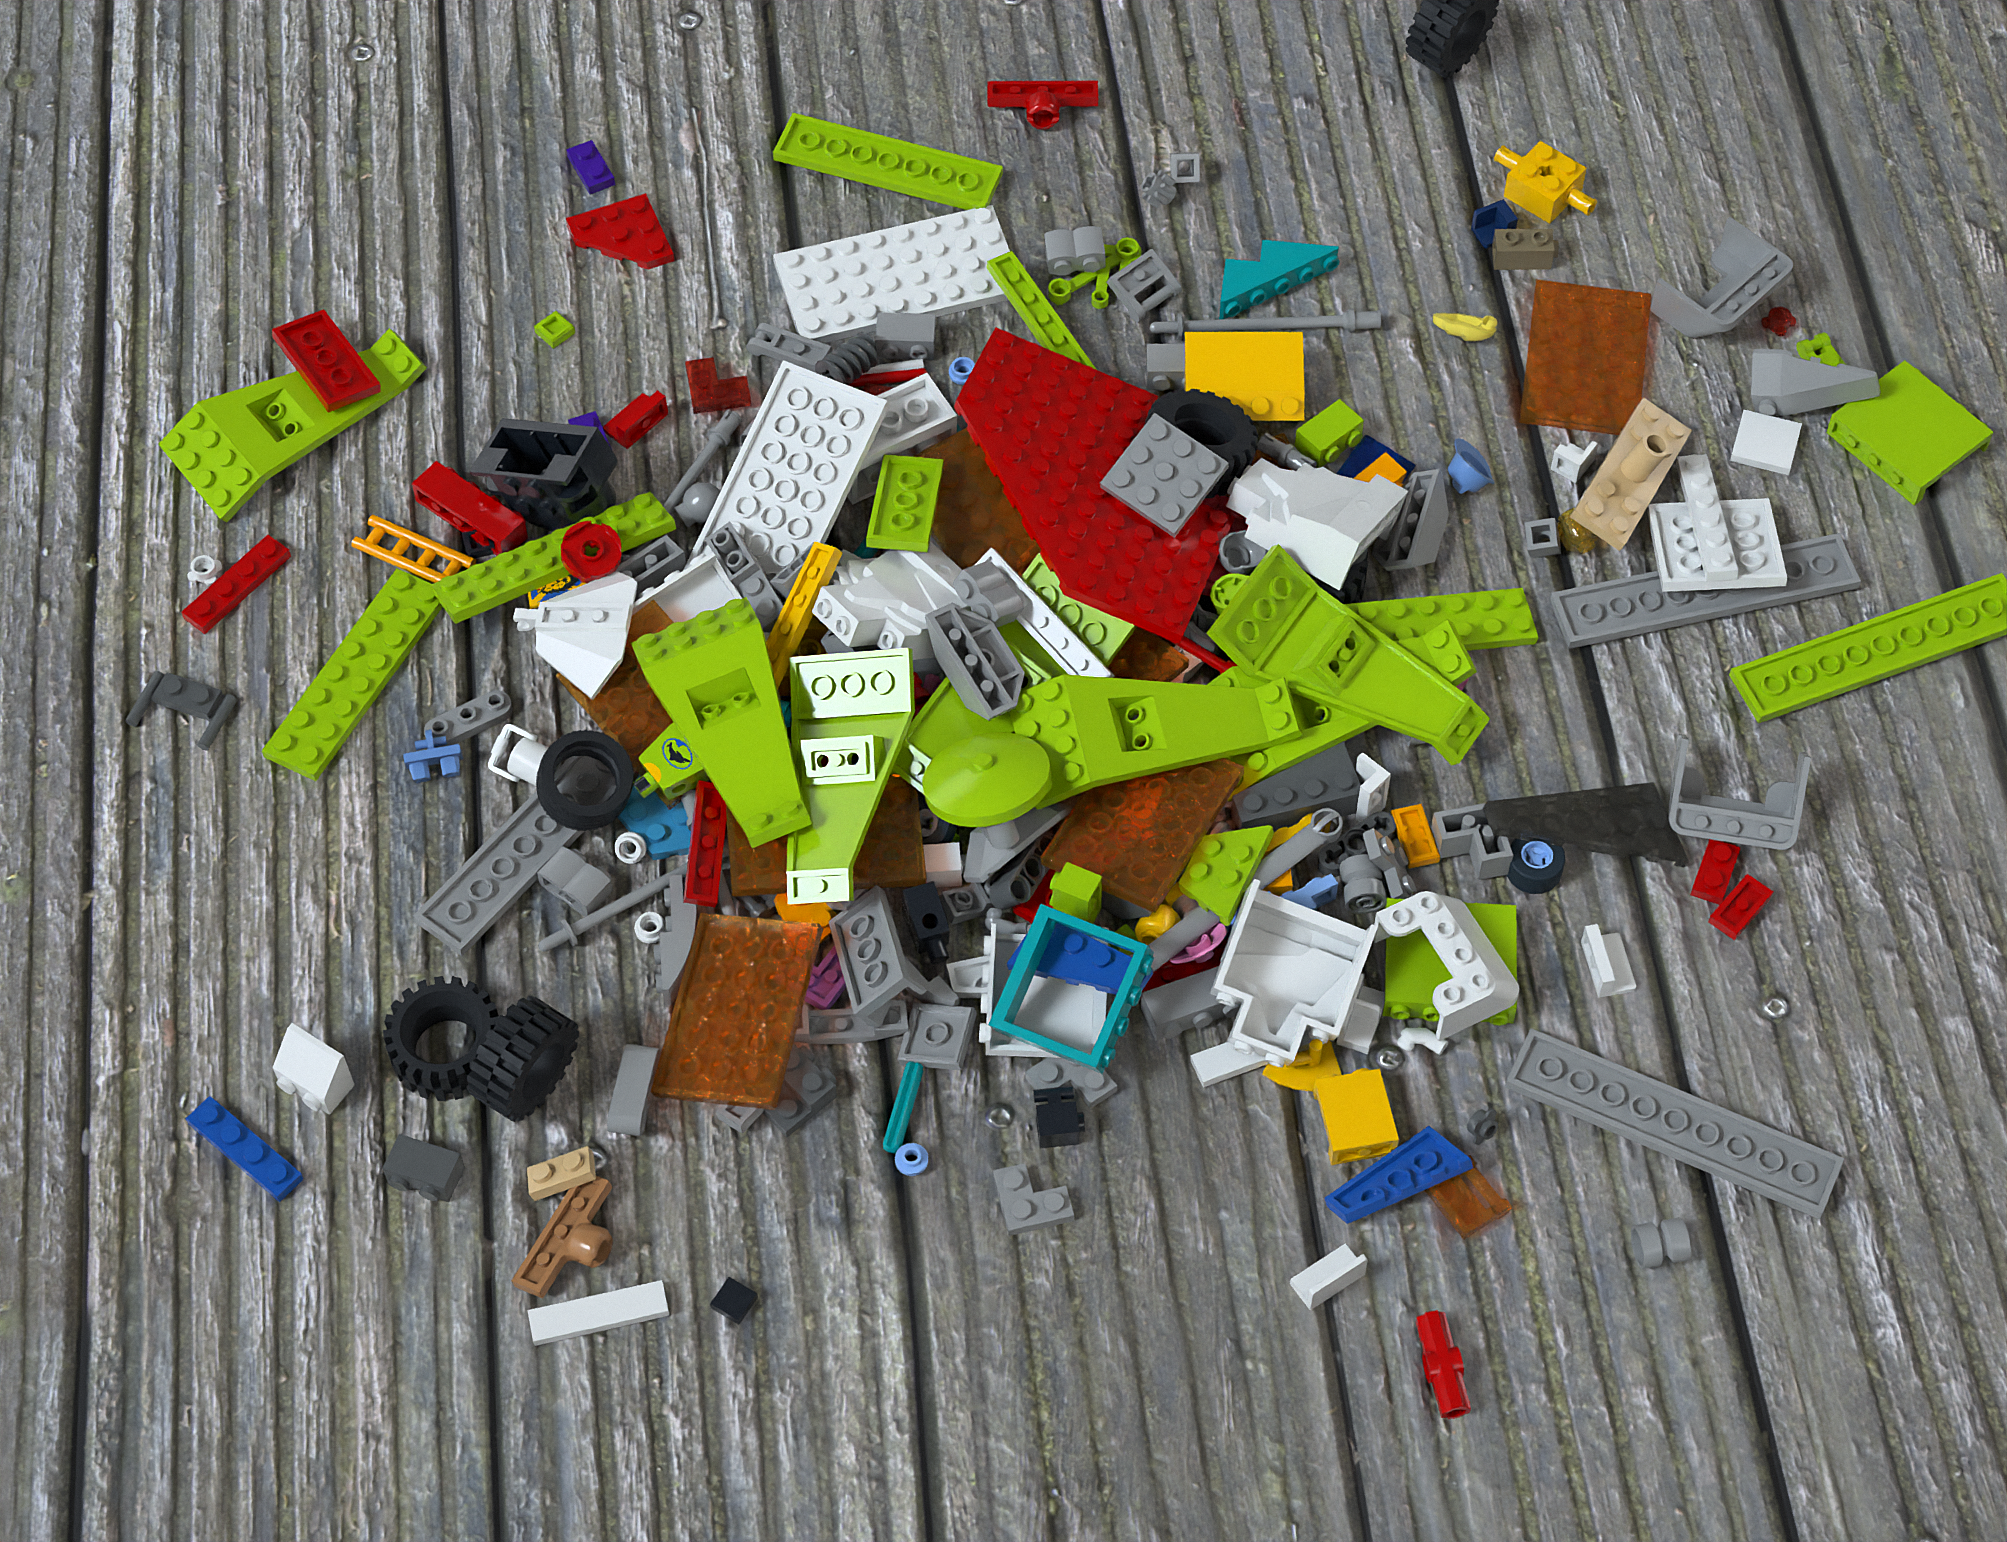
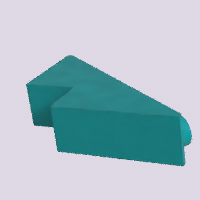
(1279, 269)

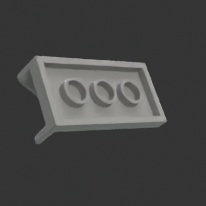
(871, 956)

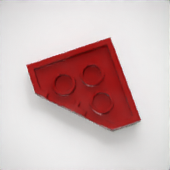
(623, 231)

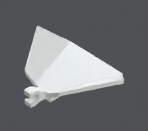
(584, 630)

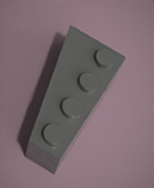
(1303, 789)

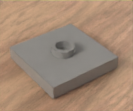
(937, 1036)

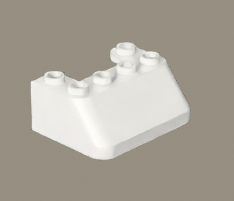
(1480, 977)

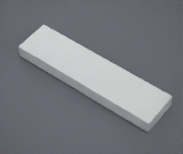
(1225, 1062)
(598, 1313)

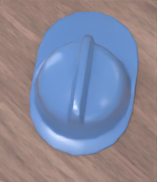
(1468, 468)

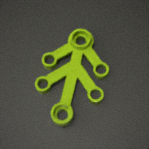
(1122, 253)

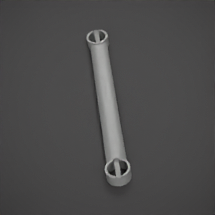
(1268, 870)

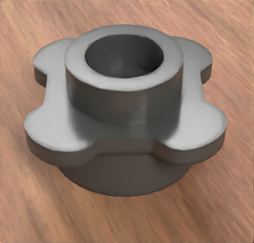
(1482, 1125)

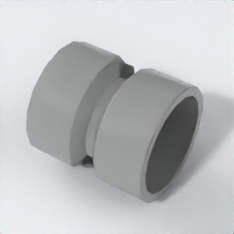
(1362, 885)
(1666, 1242)

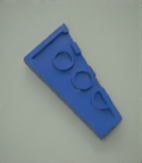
(1081, 961)
(1401, 1173)

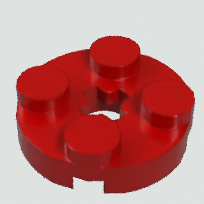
(592, 535)

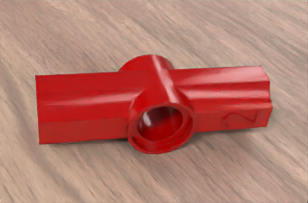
(1443, 1364)

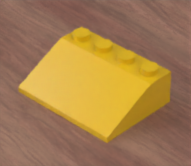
(1251, 369)

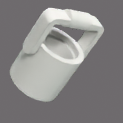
(524, 758)

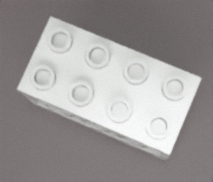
(913, 423)

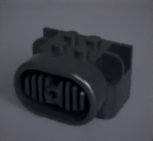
(549, 471)

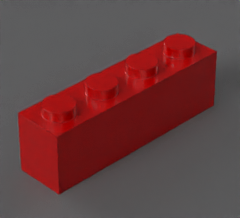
(469, 508)

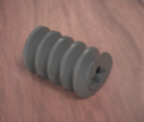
(849, 359)

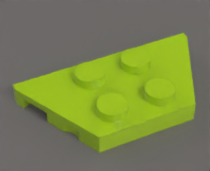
(1224, 868)

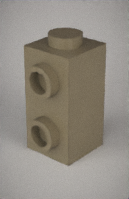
(1524, 249)

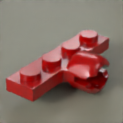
(1042, 98)

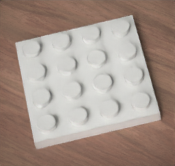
(1751, 536)

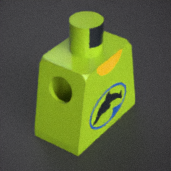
(669, 766)

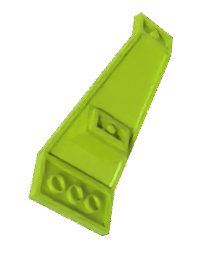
(237, 442)
(1294, 629)
(1438, 649)
(726, 705)
(839, 710)
(945, 716)
(1095, 742)

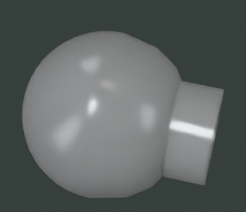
(697, 503)

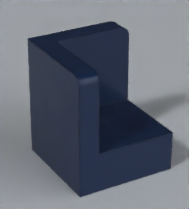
(1492, 217)

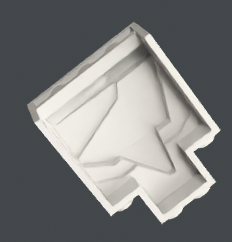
(1315, 514)
(887, 599)
(1288, 974)

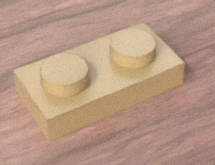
(561, 1173)

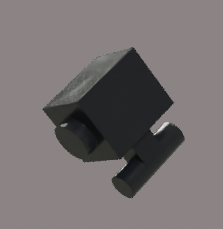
(1057, 1121)

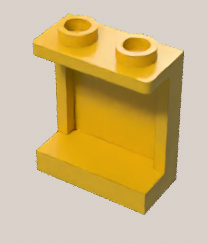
(1356, 1115)

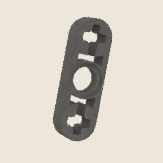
(1333, 849)

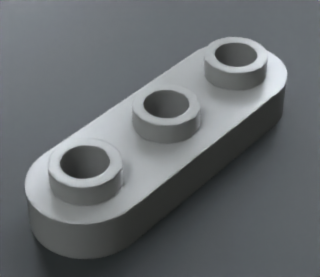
(483, 717)

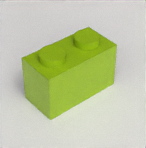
(1329, 433)
(1077, 892)

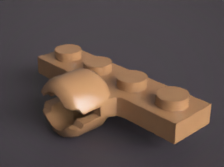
(567, 1238)

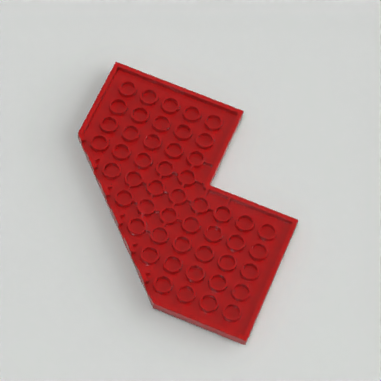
(1051, 440)

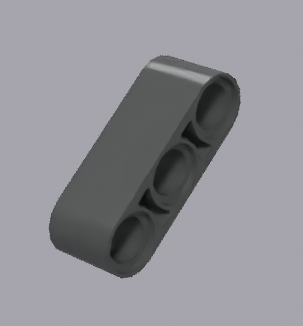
(1021, 875)

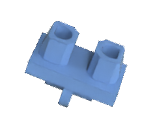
(419, 761)

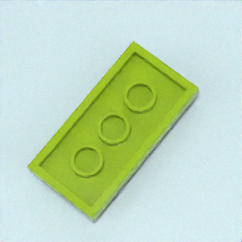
(905, 503)

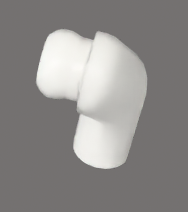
(1424, 1036)

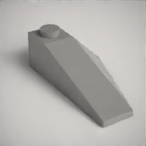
(1796, 385)

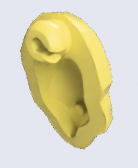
(1466, 326)

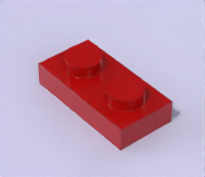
(1715, 871)
(1740, 906)

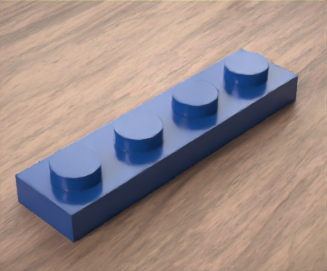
(244, 1148)

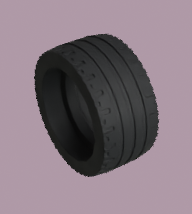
(596, 746)

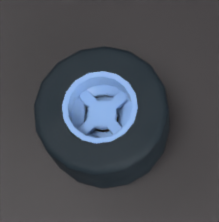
(1536, 865)

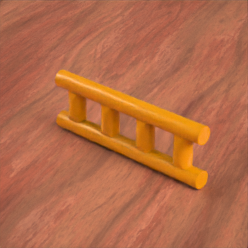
(407, 538)

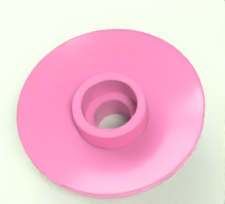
(1202, 947)

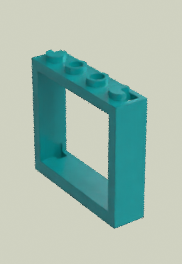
(1026, 966)

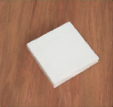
(1766, 442)

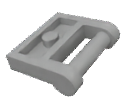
(1140, 276)

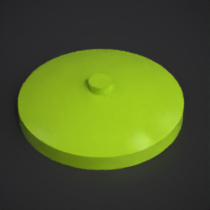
(987, 779)

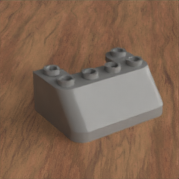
(1751, 274)

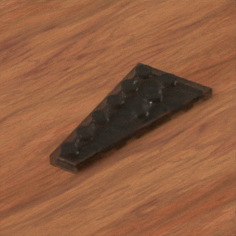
(1597, 820)

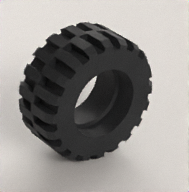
(1214, 425)

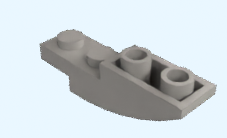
(746, 574)
(676, 941)

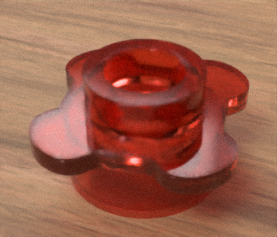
(1779, 320)

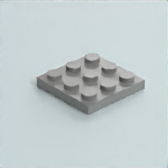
(1164, 475)

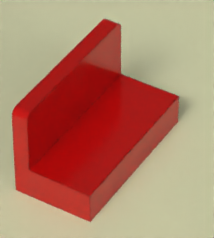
(637, 419)

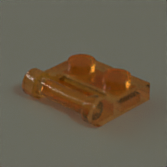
(1463, 1207)

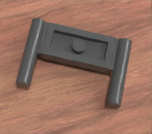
(188, 698)

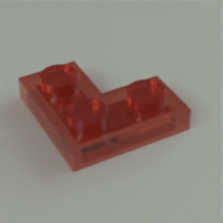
(711, 394)

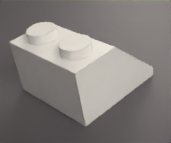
(312, 1070)

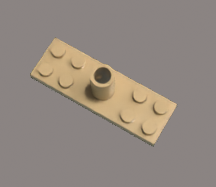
(1631, 474)

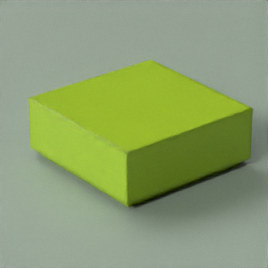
(554, 329)

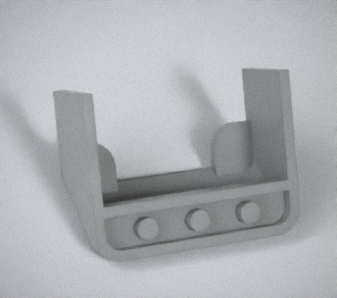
(1735, 820)

